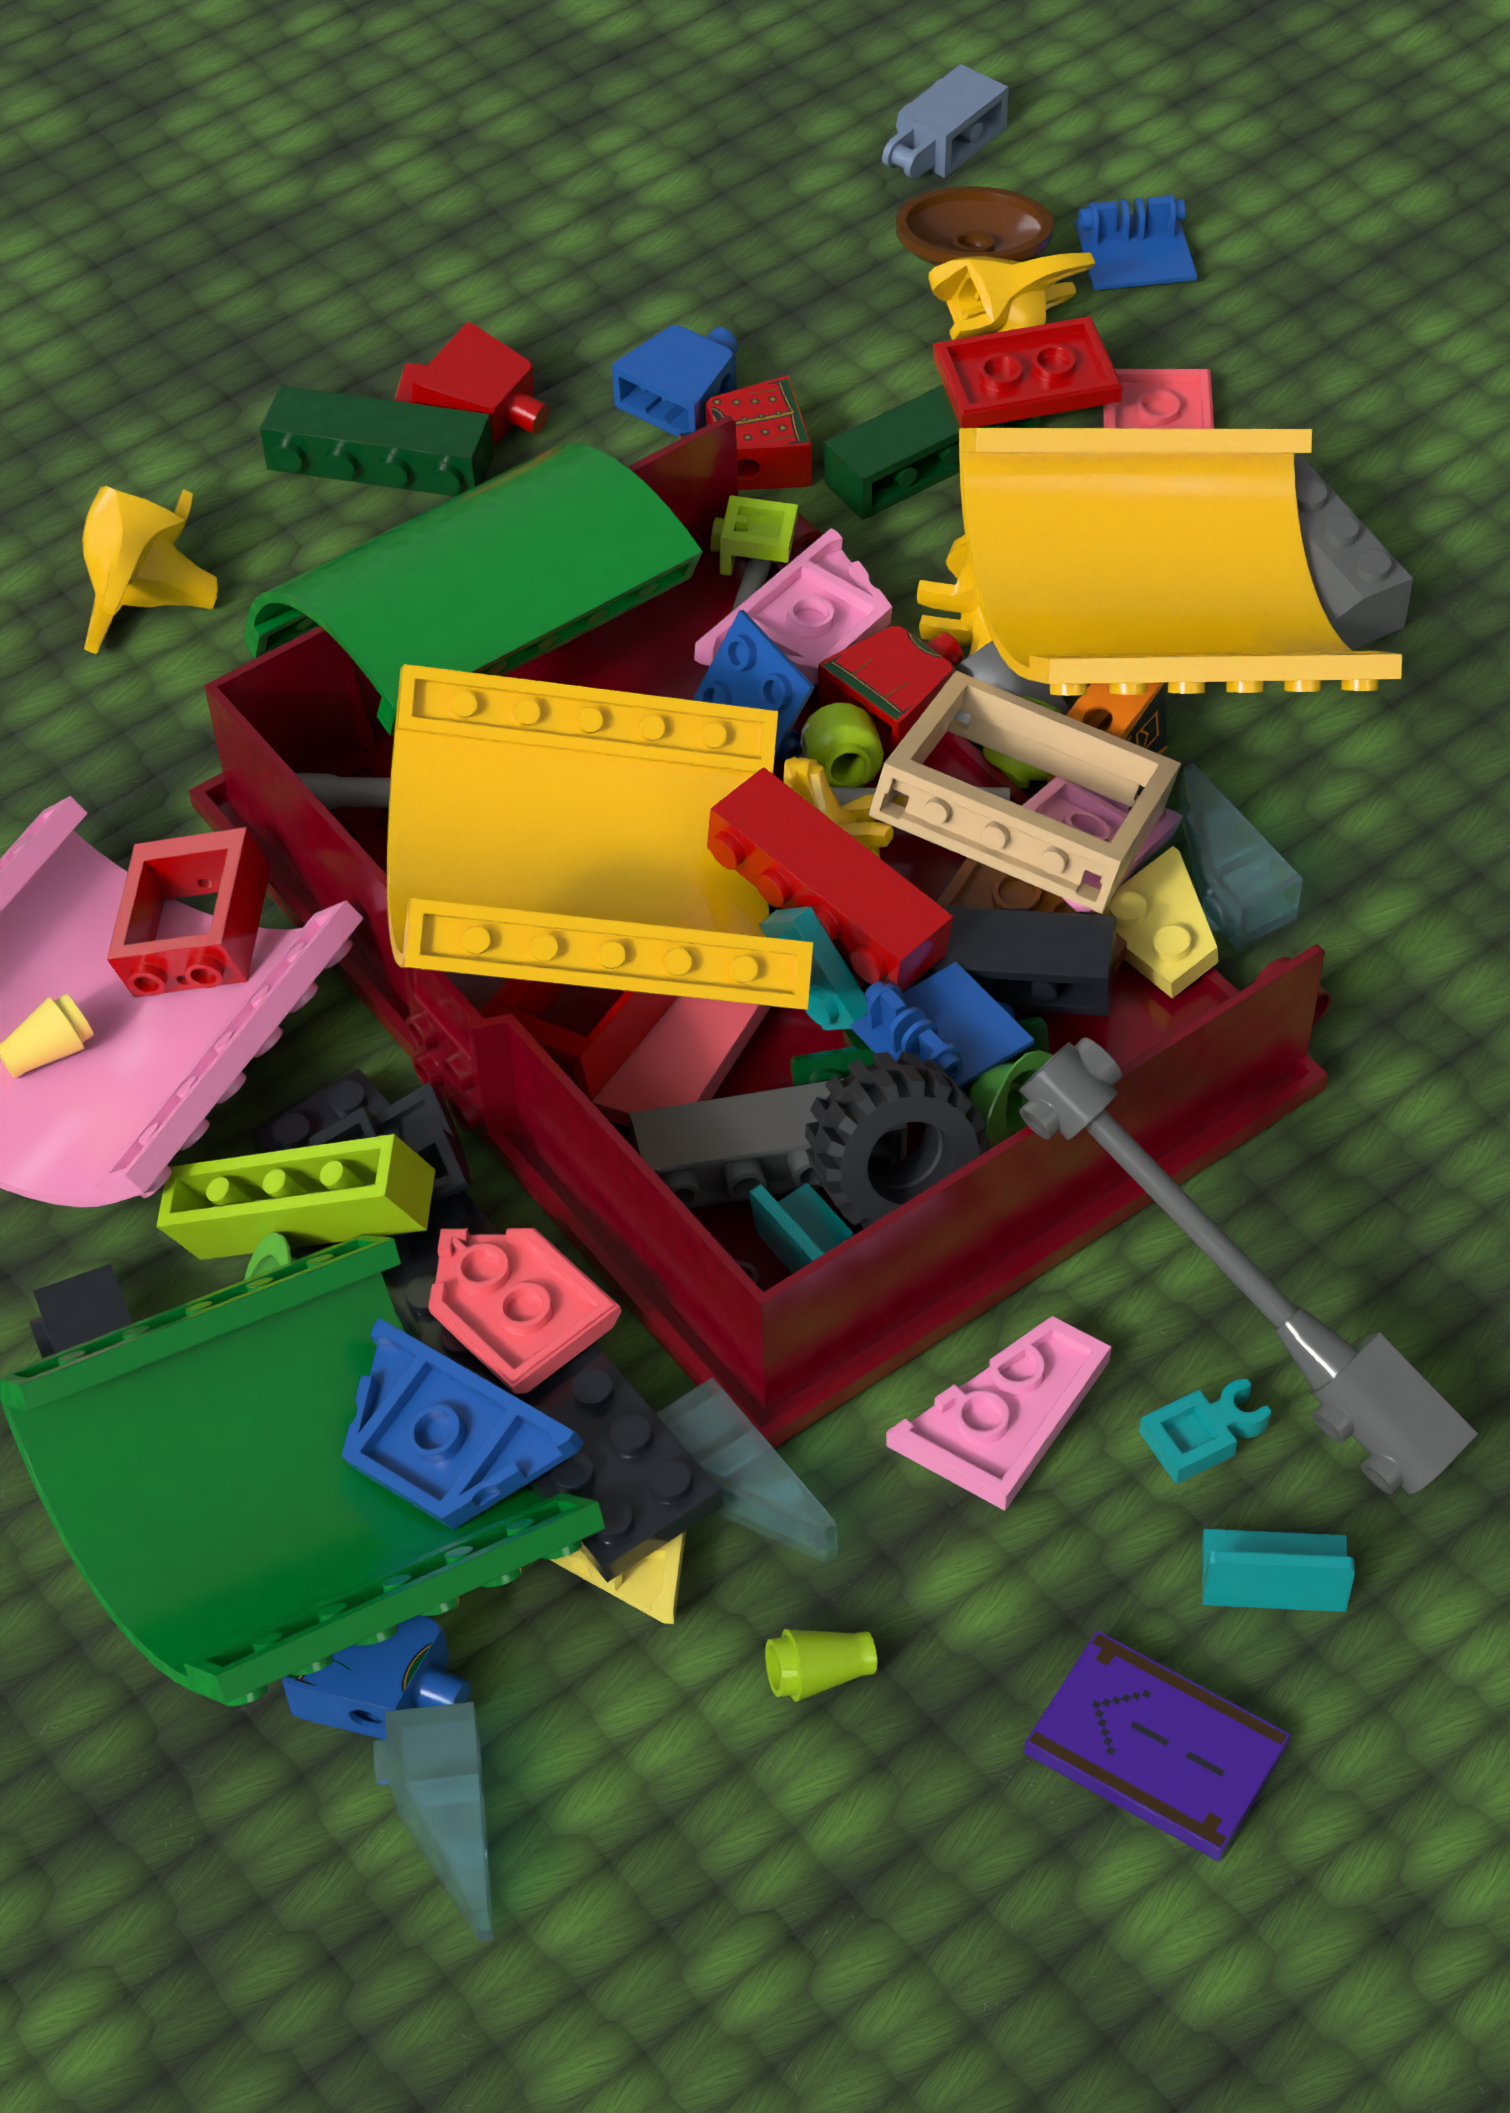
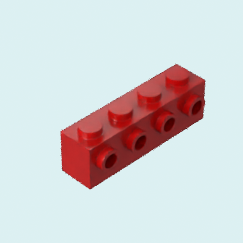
(808, 860)

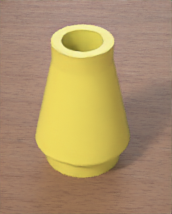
(45, 1036)

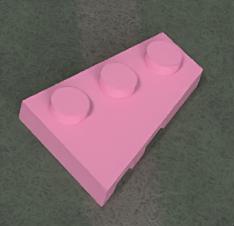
(1008, 1415)

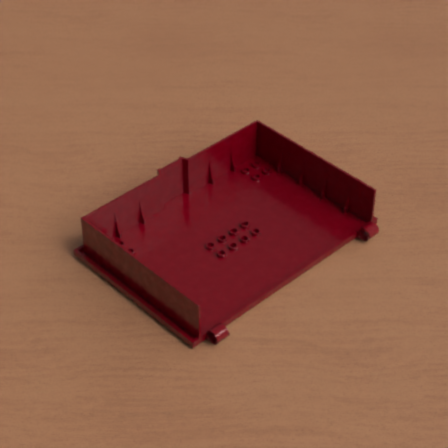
(700, 1279)

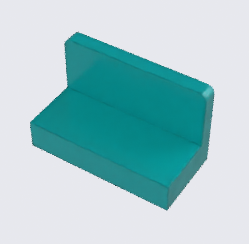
(797, 1226)
(1276, 1570)

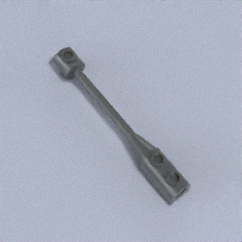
(1361, 1386)

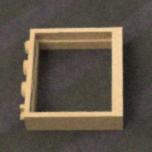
(1005, 832)

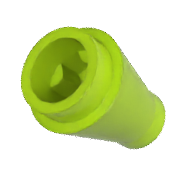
(815, 1661)

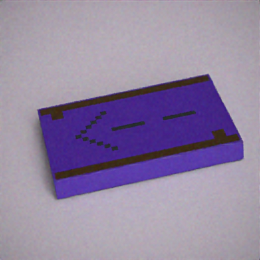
(1157, 1745)

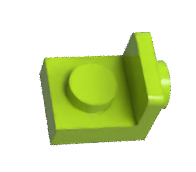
(754, 531)

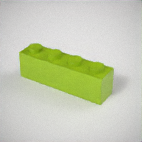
(301, 1193)

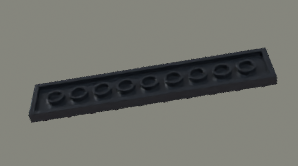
(629, 1457)

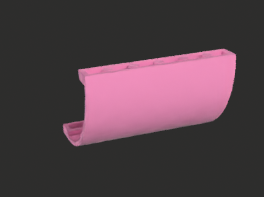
(157, 1064)

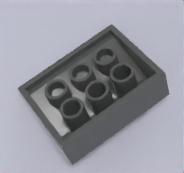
(1351, 571)

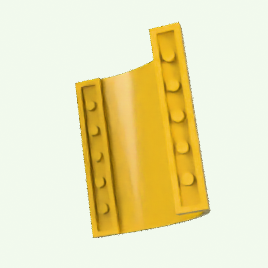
(1150, 560)
(571, 840)

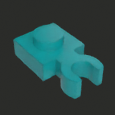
(1198, 1435)

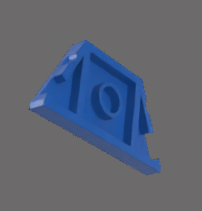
(446, 1432)

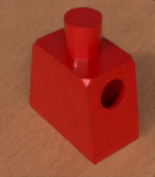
(482, 377)

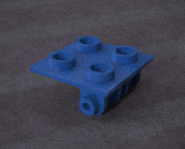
(1135, 246)
(760, 676)
(942, 1021)

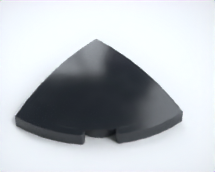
(422, 1124)

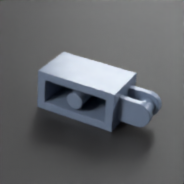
(948, 123)

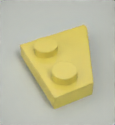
(1164, 924)

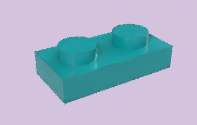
(833, 991)

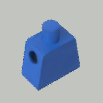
(675, 376)

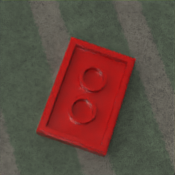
(1027, 372)

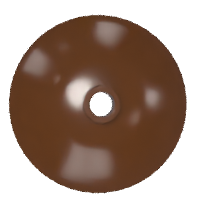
(973, 223)

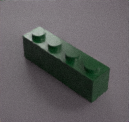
(376, 441)
(898, 453)

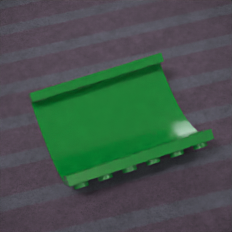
(489, 574)
(213, 1490)

